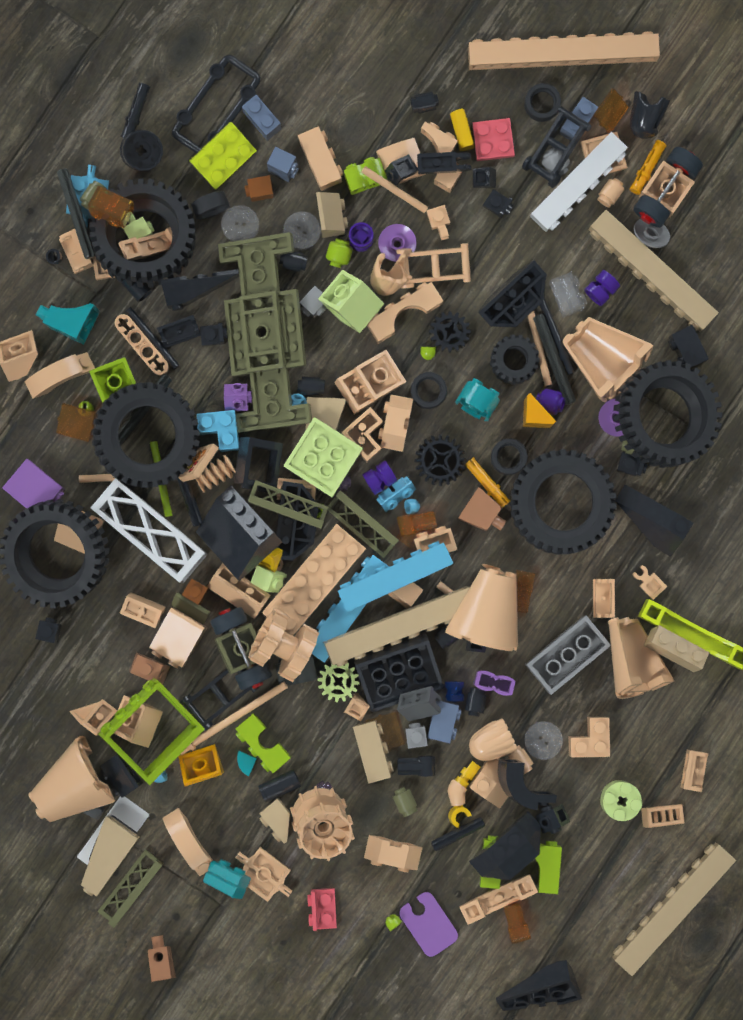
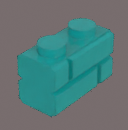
(227, 879)

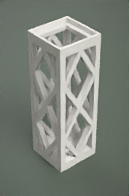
(110, 498)

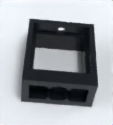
(244, 459)

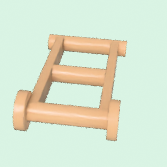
(435, 264)

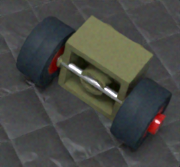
(236, 648)

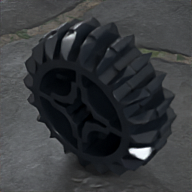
(453, 450)

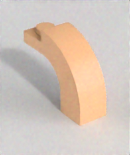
(58, 373)
(187, 842)

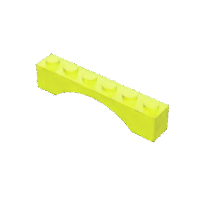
(716, 645)

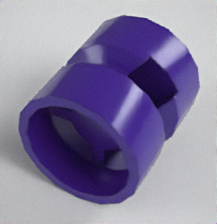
(361, 237)
(602, 287)
(379, 477)

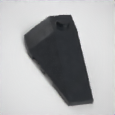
(550, 984)

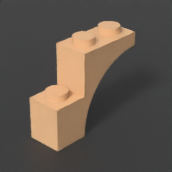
(443, 143)

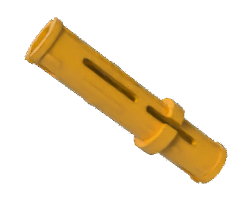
(644, 173)
(485, 480)

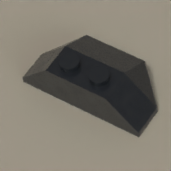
(515, 297)
(295, 535)
(510, 850)

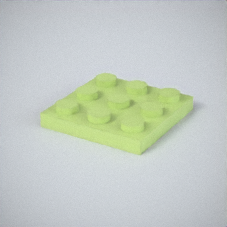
(323, 457)

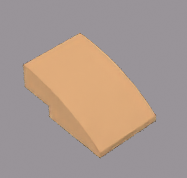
(370, 381)

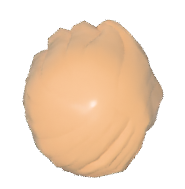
(389, 282)
(492, 741)

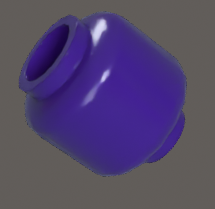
(551, 401)

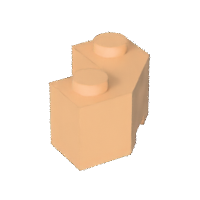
(396, 422)
(392, 853)

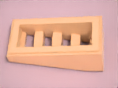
(652, 820)

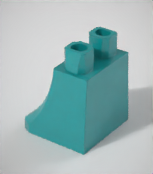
(70, 322)

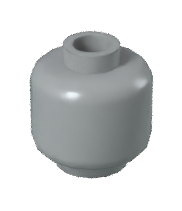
(551, 158)

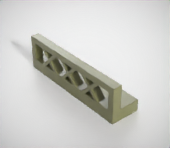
(261, 502)
(367, 519)
(113, 921)

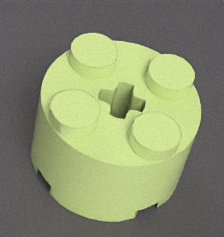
(632, 801)

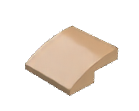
(399, 150)

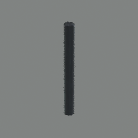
(152, 338)

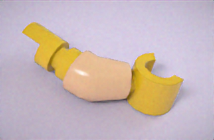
(457, 792)

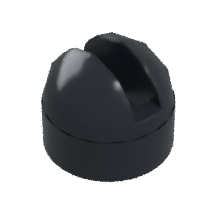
(51, 258)

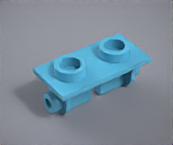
(403, 489)

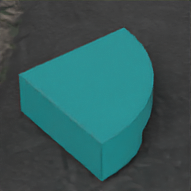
(245, 762)

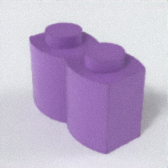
(499, 683)

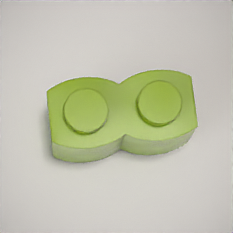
(358, 181)

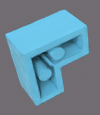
(222, 423)

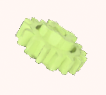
(346, 691)

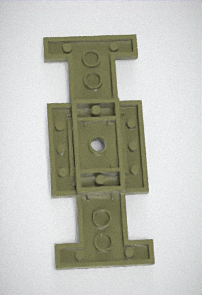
(265, 356)

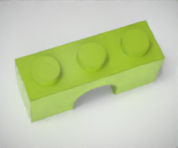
(272, 757)

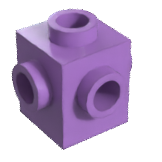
(237, 397)

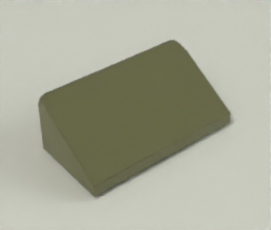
(190, 608)

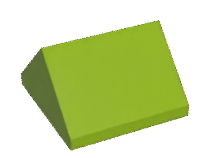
(111, 377)

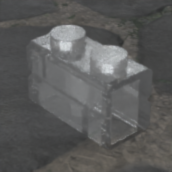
(567, 294)

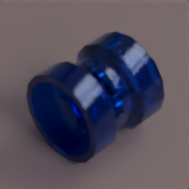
(454, 691)

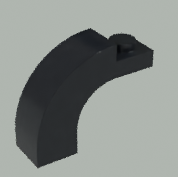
(512, 782)

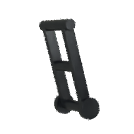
(531, 162)
(187, 701)

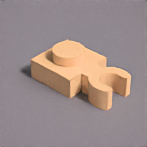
(651, 584)

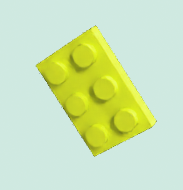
(223, 155)

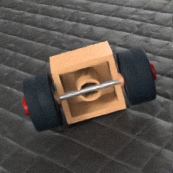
(668, 187)

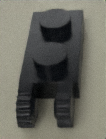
(442, 162)

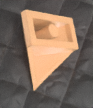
(94, 715)

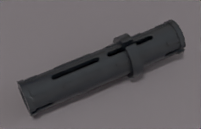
(133, 117)

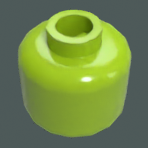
(339, 252)

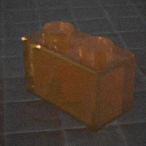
(110, 207)

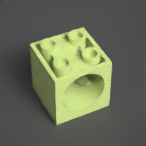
(351, 301)

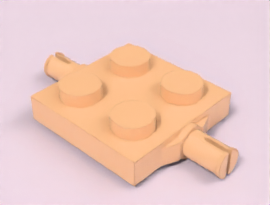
(266, 874)

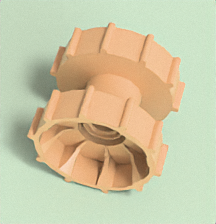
(292, 649)
(328, 838)

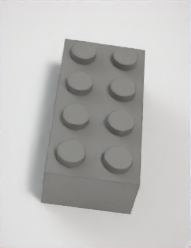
(567, 654)

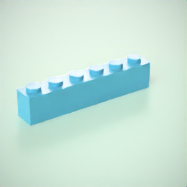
(395, 577)
(339, 618)

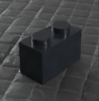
(688, 347)

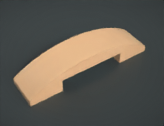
(146, 246)
(498, 898)

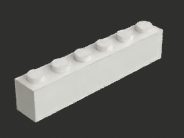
(578, 182)

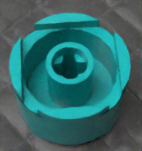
(478, 399)

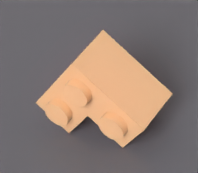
(360, 433)
(596, 743)

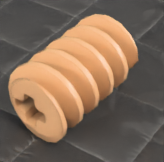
(216, 472)

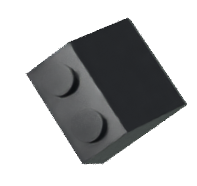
(120, 775)

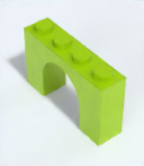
(548, 863)

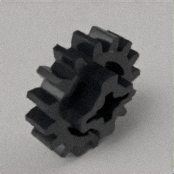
(441, 329)

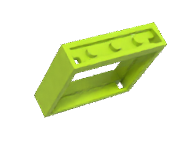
(189, 734)

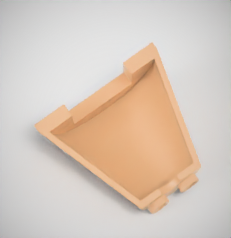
(606, 355)
(488, 612)
(634, 665)
(70, 785)

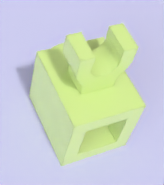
(138, 228)
(268, 580)

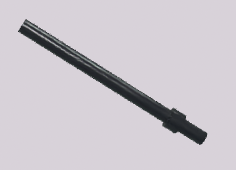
(563, 353)

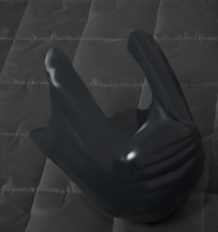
(645, 116)

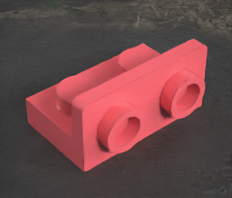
(323, 909)

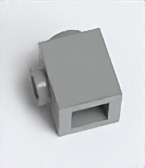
(311, 305)
(416, 735)

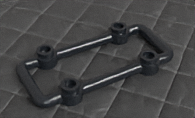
(217, 72)

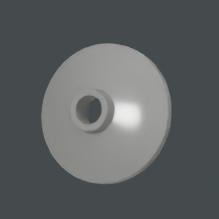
(651, 235)

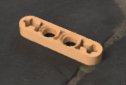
(141, 345)

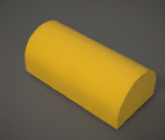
(462, 130)

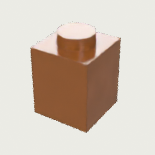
(259, 188)
(195, 591)

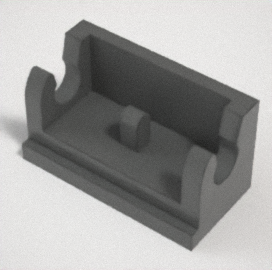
(419, 704)

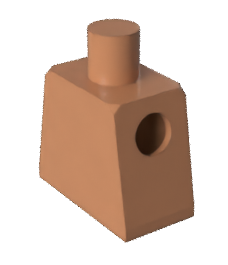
(482, 512)
(149, 668)
(160, 969)

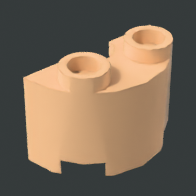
(441, 534)

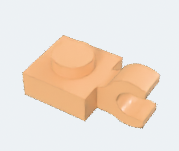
(439, 220)

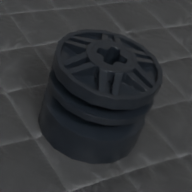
(151, 145)

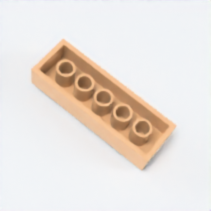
(316, 578)

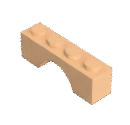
(424, 299)

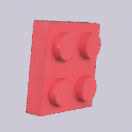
(493, 139)

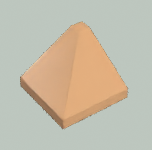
(357, 707)

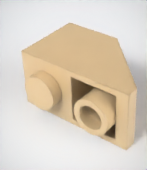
(278, 818)

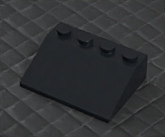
(237, 533)
(398, 671)

